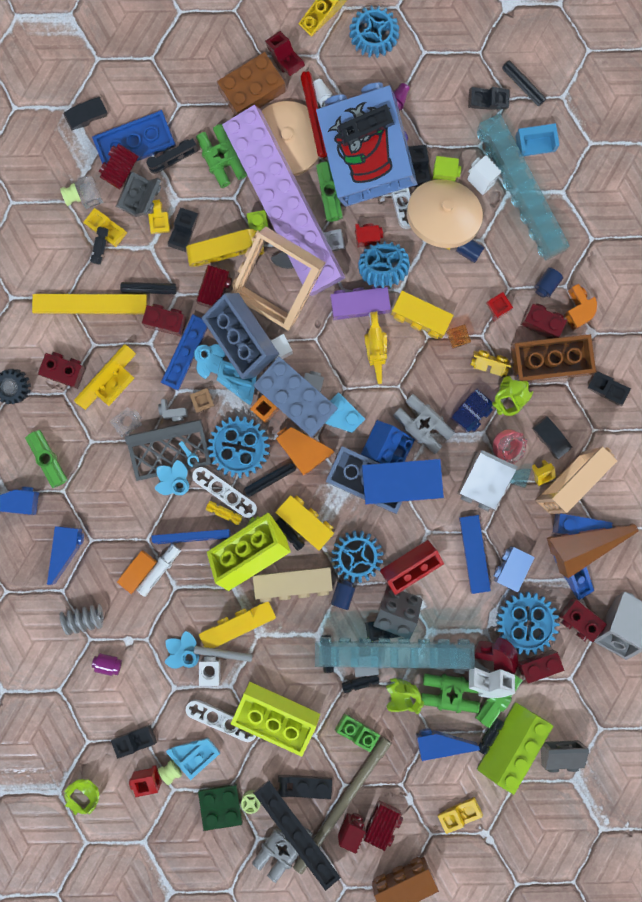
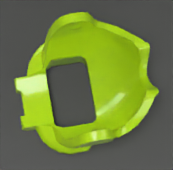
(517, 391)
(400, 696)
(88, 789)

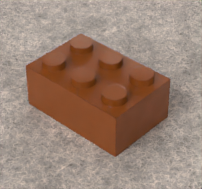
(251, 85)
(406, 883)

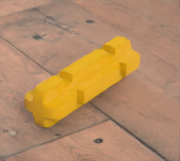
(224, 512)

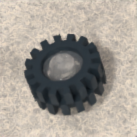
(13, 386)

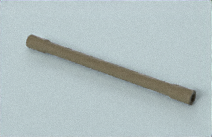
(378, 752)

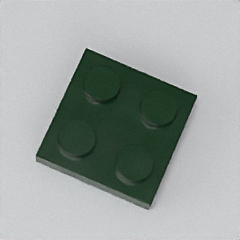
(220, 807)

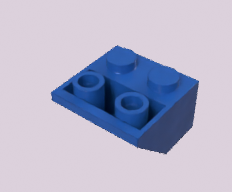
(387, 444)

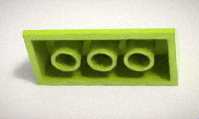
(515, 748)

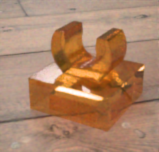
(458, 336)

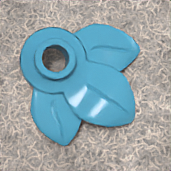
(211, 361)
(170, 477)
(179, 649)

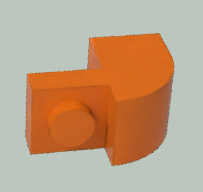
(584, 309)
(264, 409)

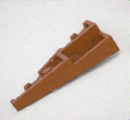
(582, 549)

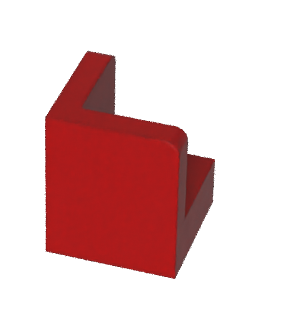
(499, 306)

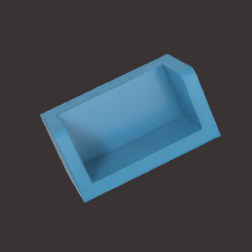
(537, 139)

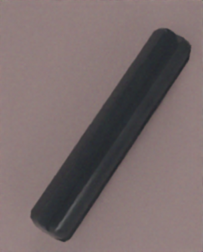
(524, 83)
(148, 288)
(270, 479)

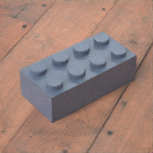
(240, 335)
(295, 397)
(348, 476)

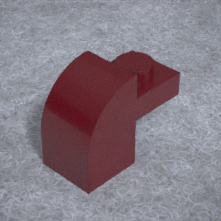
(283, 54)
(501, 652)

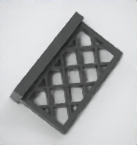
(166, 433)

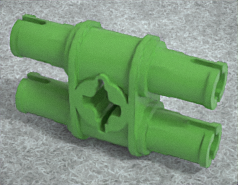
(214, 161)
(443, 701)

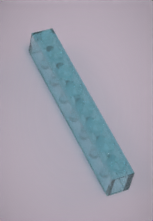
(522, 187)
(395, 654)

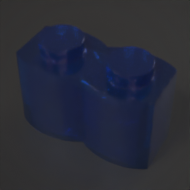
(472, 411)

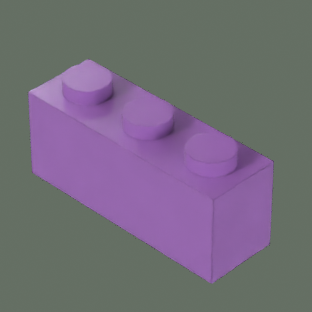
(359, 302)

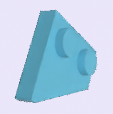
(231, 380)
(346, 416)
(193, 756)

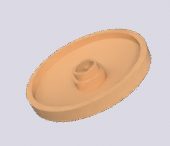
(293, 133)
(444, 213)

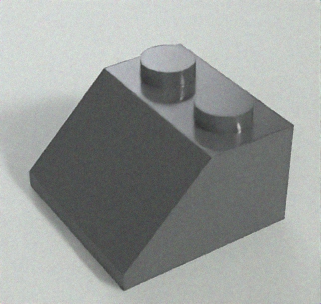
(564, 755)

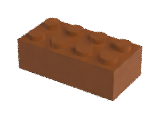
(553, 358)

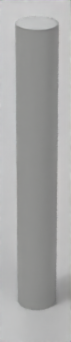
(222, 653)

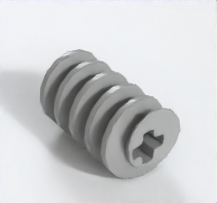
(82, 621)

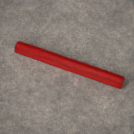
(312, 105)

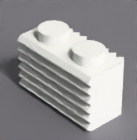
(483, 174)

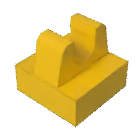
(544, 473)

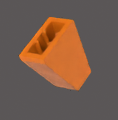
(302, 449)

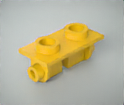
(498, 364)

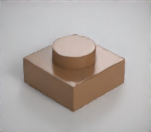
(202, 400)

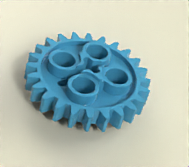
(235, 464)
(544, 623)

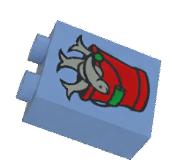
(374, 163)

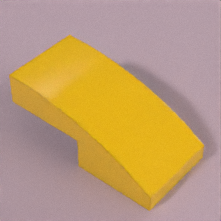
(98, 219)
(460, 814)

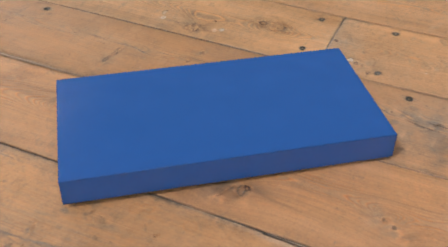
(142, 136)
(402, 481)

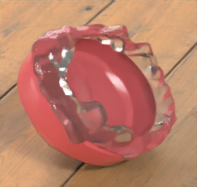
(509, 446)

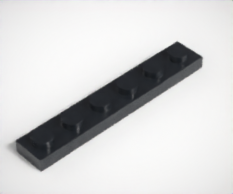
(297, 835)

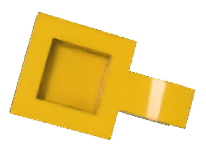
(158, 220)

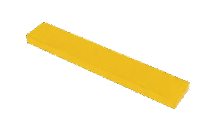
(89, 304)

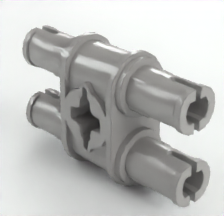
(434, 422)
(271, 848)

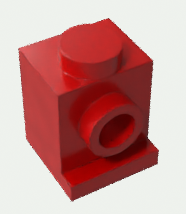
(368, 234)
(145, 782)

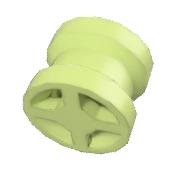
(70, 194)
(170, 772)
(248, 805)

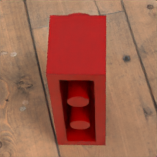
(411, 567)

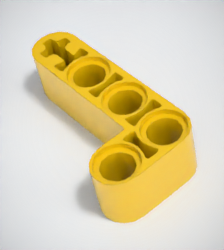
(220, 248)

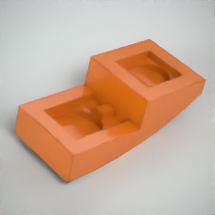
(136, 572)

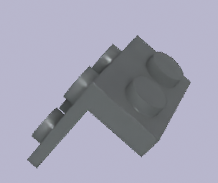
(138, 195)
(398, 613)

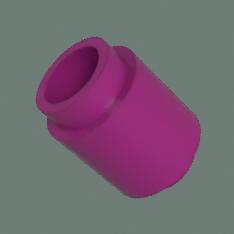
(106, 664)

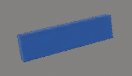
(184, 353)
(191, 536)
(474, 554)

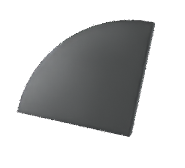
(282, 260)

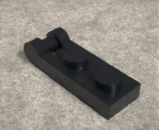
(366, 125)
(172, 156)
(305, 786)

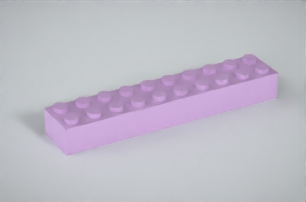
(281, 193)

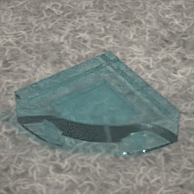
(521, 477)

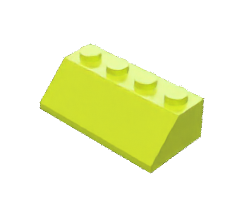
(247, 552)
(275, 719)

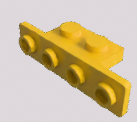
(109, 381)
(240, 624)

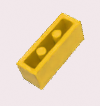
(421, 315)
(305, 522)

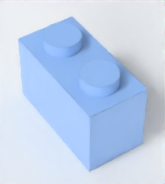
(513, 569)

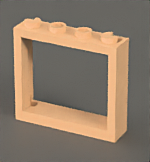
(258, 303)
(576, 480)

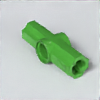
(331, 202)
(40, 448)
(494, 706)

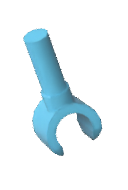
(188, 453)

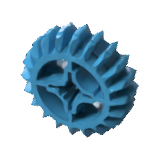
(363, 40)
(384, 264)
(372, 564)

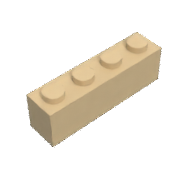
(292, 583)

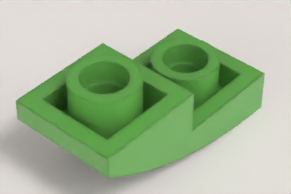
(357, 732)

